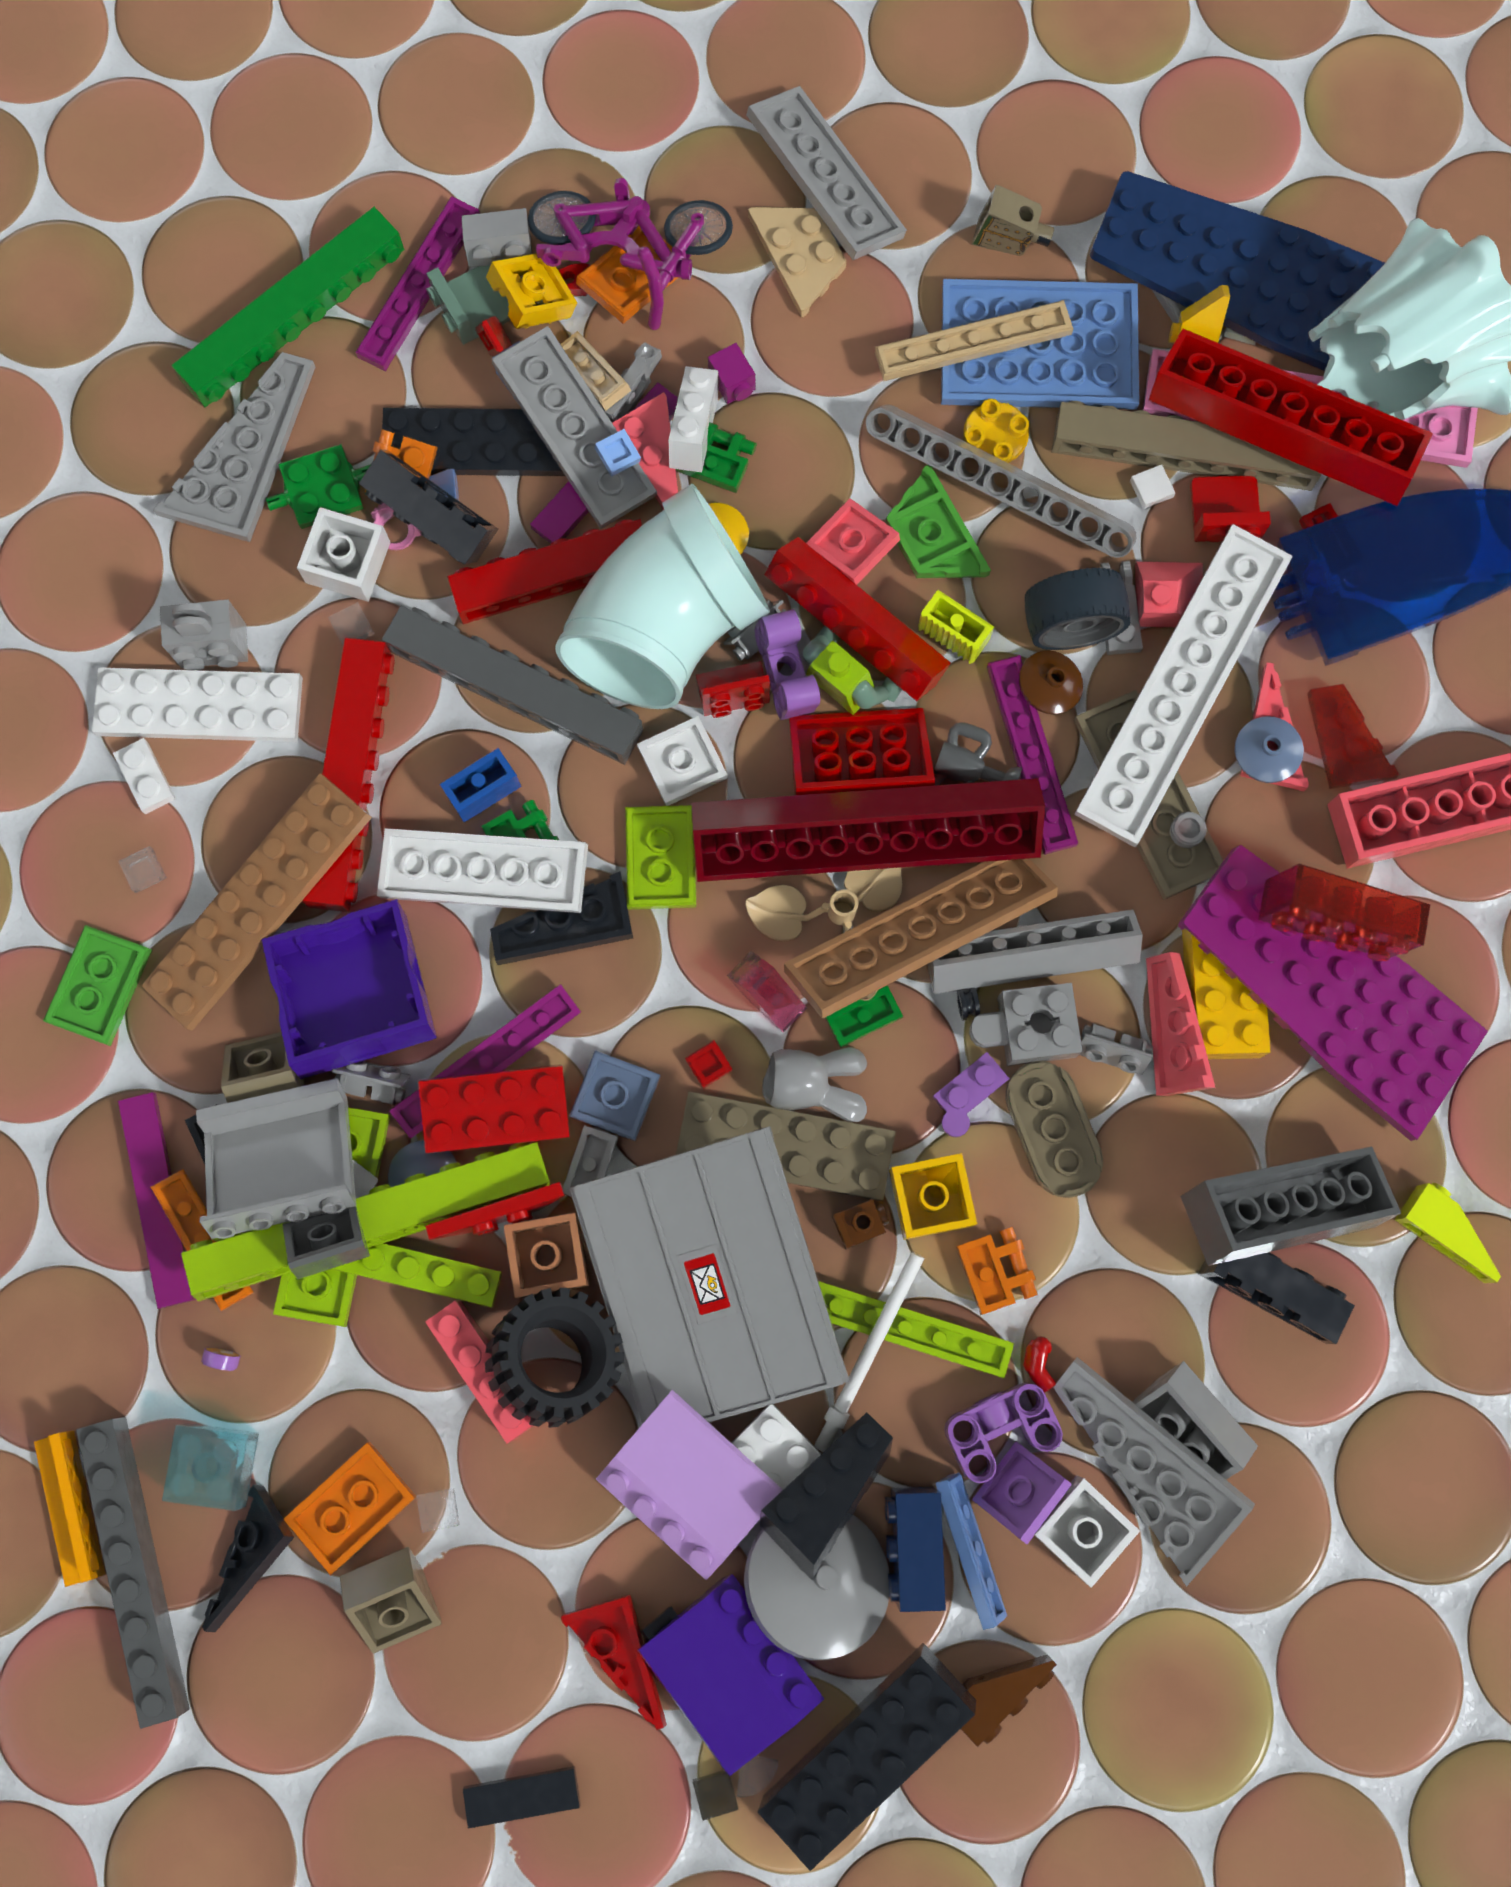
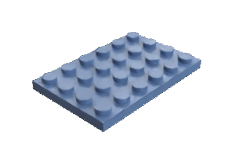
(1089, 366)

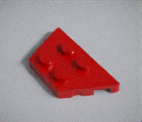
(485, 1219)

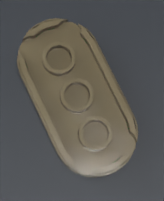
(1054, 1129)

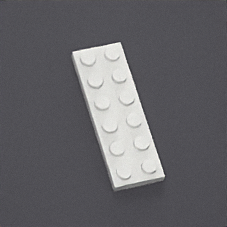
(197, 704)
(482, 870)

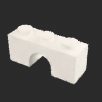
(691, 419)

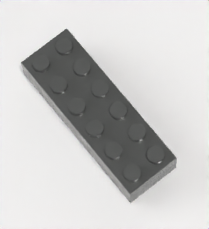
(1289, 1205)

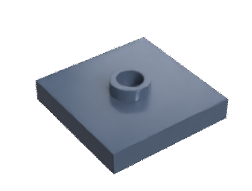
(615, 1095)

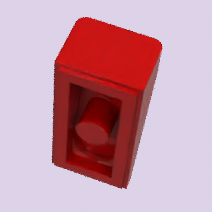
(493, 336)

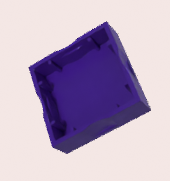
(348, 989)

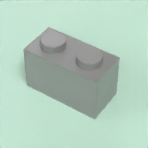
(496, 236)

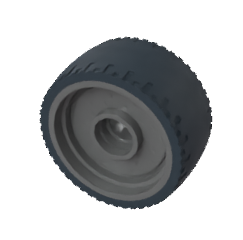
(1077, 609)

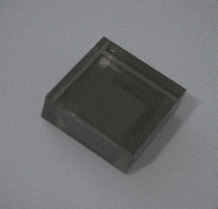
(715, 1795)

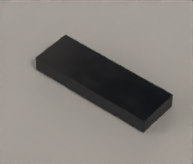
(521, 1797)

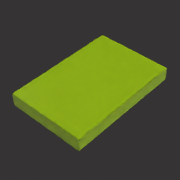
(660, 857)

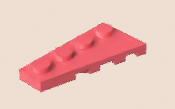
(1176, 1037)

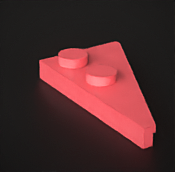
(649, 432)
(1270, 703)

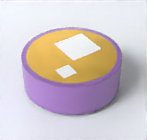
(220, 1358)

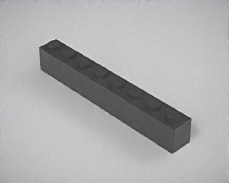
(513, 684)
(133, 1572)

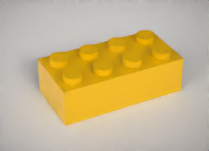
(1227, 1016)

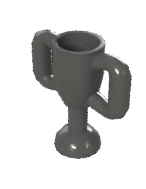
(968, 766)

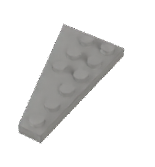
(240, 461)
(1164, 1480)

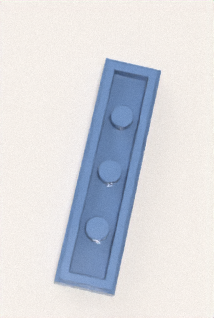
(971, 1551)

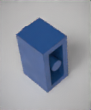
(481, 785)

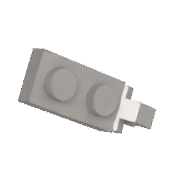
(638, 379)

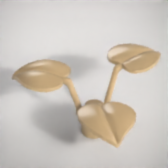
(781, 908)

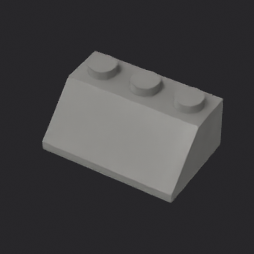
(1197, 1420)

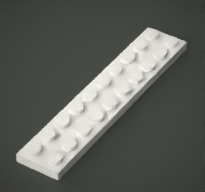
(1183, 686)

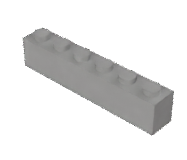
(1040, 952)

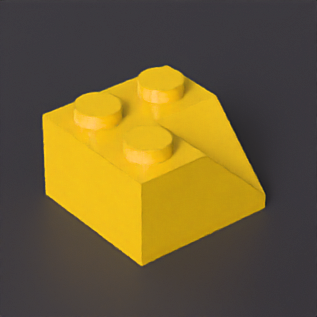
(932, 1196)

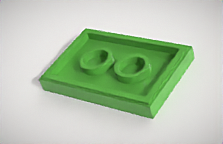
(97, 985)

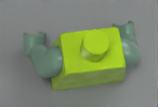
(843, 675)

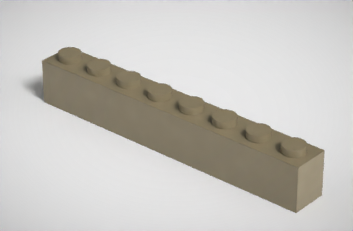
(1169, 442)

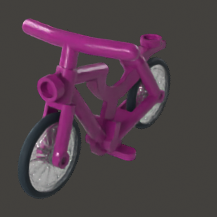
(691, 229)

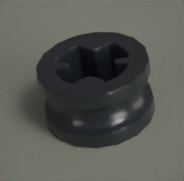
(968, 1003)

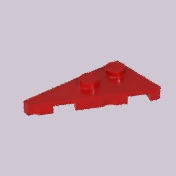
(613, 1638)

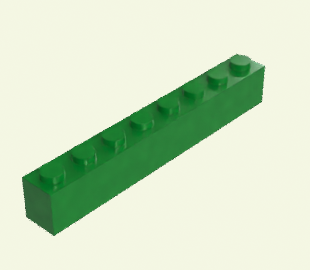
(289, 307)

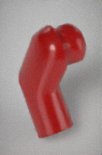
(1035, 1362)

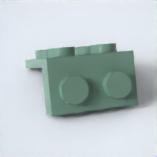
(467, 301)

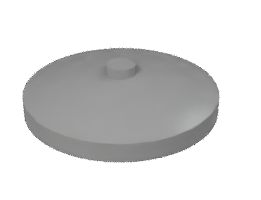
(824, 1614)

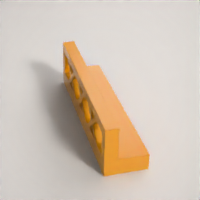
(69, 1508)

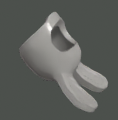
(801, 1081)

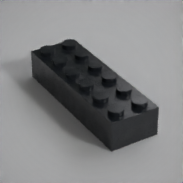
(867, 1756)

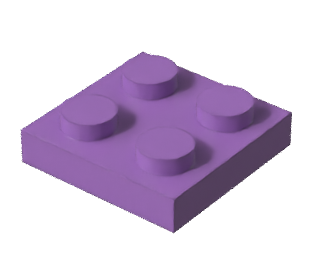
(1022, 1492)

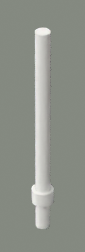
(838, 1414)

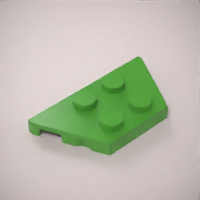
(934, 533)

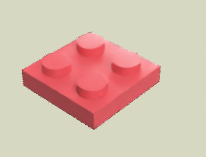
(854, 540)

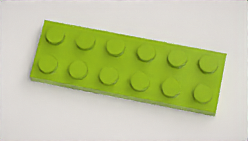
(329, 1294)

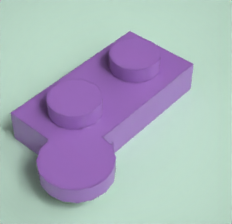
(967, 1092)

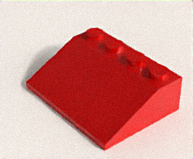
(860, 751)

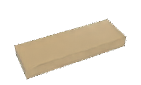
(596, 372)

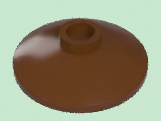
(1042, 690)

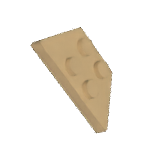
(800, 251)

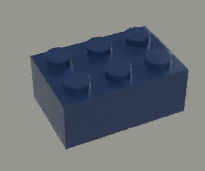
(916, 1549)

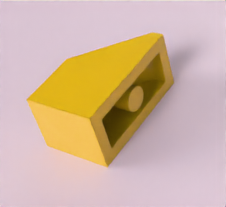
(1204, 316)

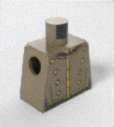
(1010, 223)

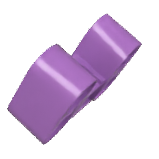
(777, 643)
(995, 1417)

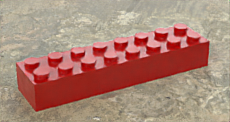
(1290, 416)

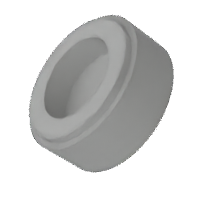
(1188, 829)

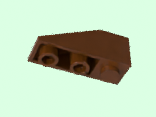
(1003, 1694)

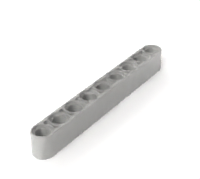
(1017, 479)

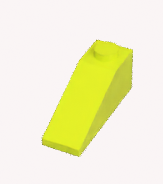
(1446, 1228)

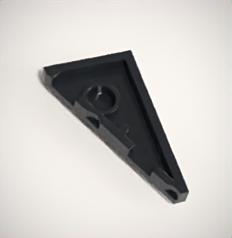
(254, 1549)

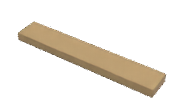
(973, 340)

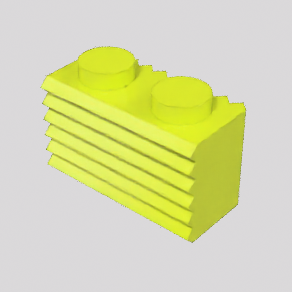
(955, 626)

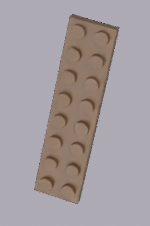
(256, 902)
(917, 932)

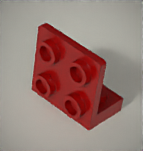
(733, 689)

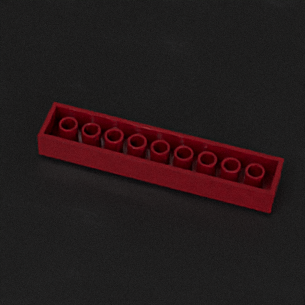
(868, 829)

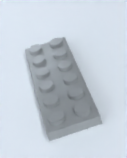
(826, 172)
(570, 425)

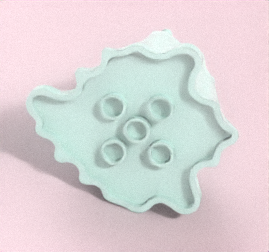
(1424, 329)

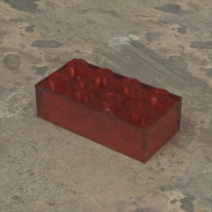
(1344, 912)

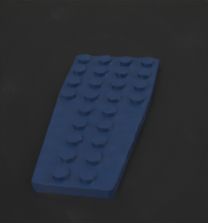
(1190, 244)

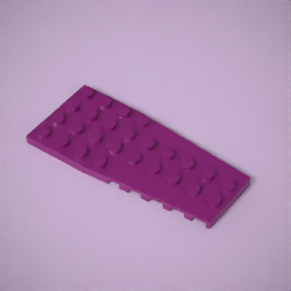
(1359, 1017)

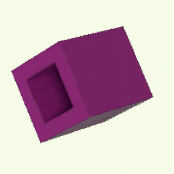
(735, 374)

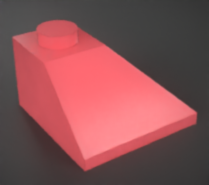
(1165, 591)

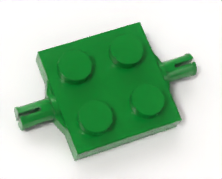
(319, 481)

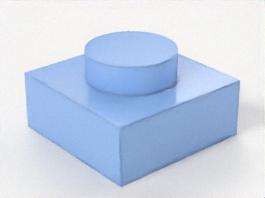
(617, 452)

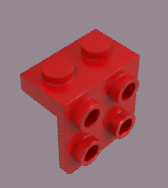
(1224, 502)

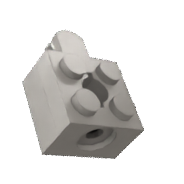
(200, 626)
(1031, 1025)

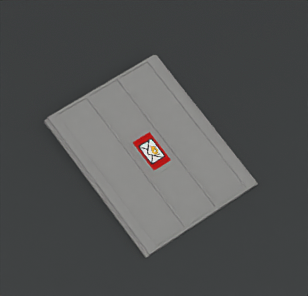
(710, 1279)

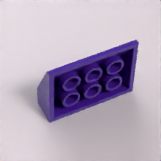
(729, 1676)

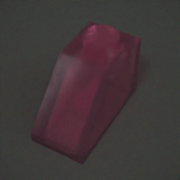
(767, 991)

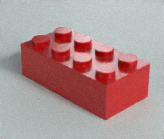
(493, 1108)

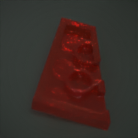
(1345, 742)

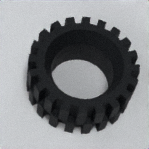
(589, 1334)

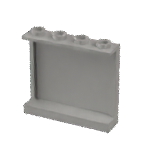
(277, 1159)

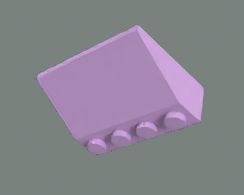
(689, 1485)

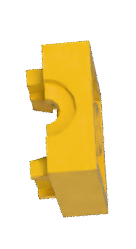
(537, 283)

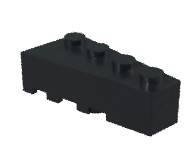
(427, 507)
(1284, 1294)
(825, 1495)

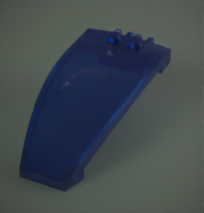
(1396, 568)

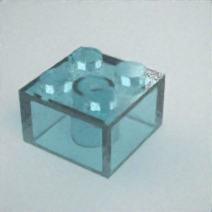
(210, 1466)

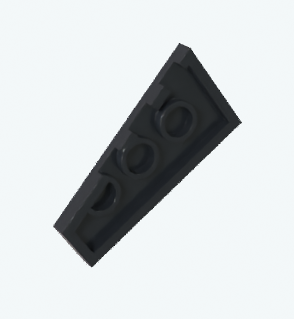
(544, 933)

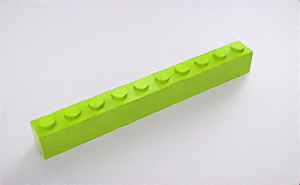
(383, 1214)

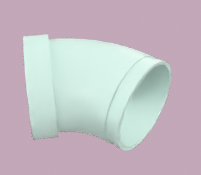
(660, 606)

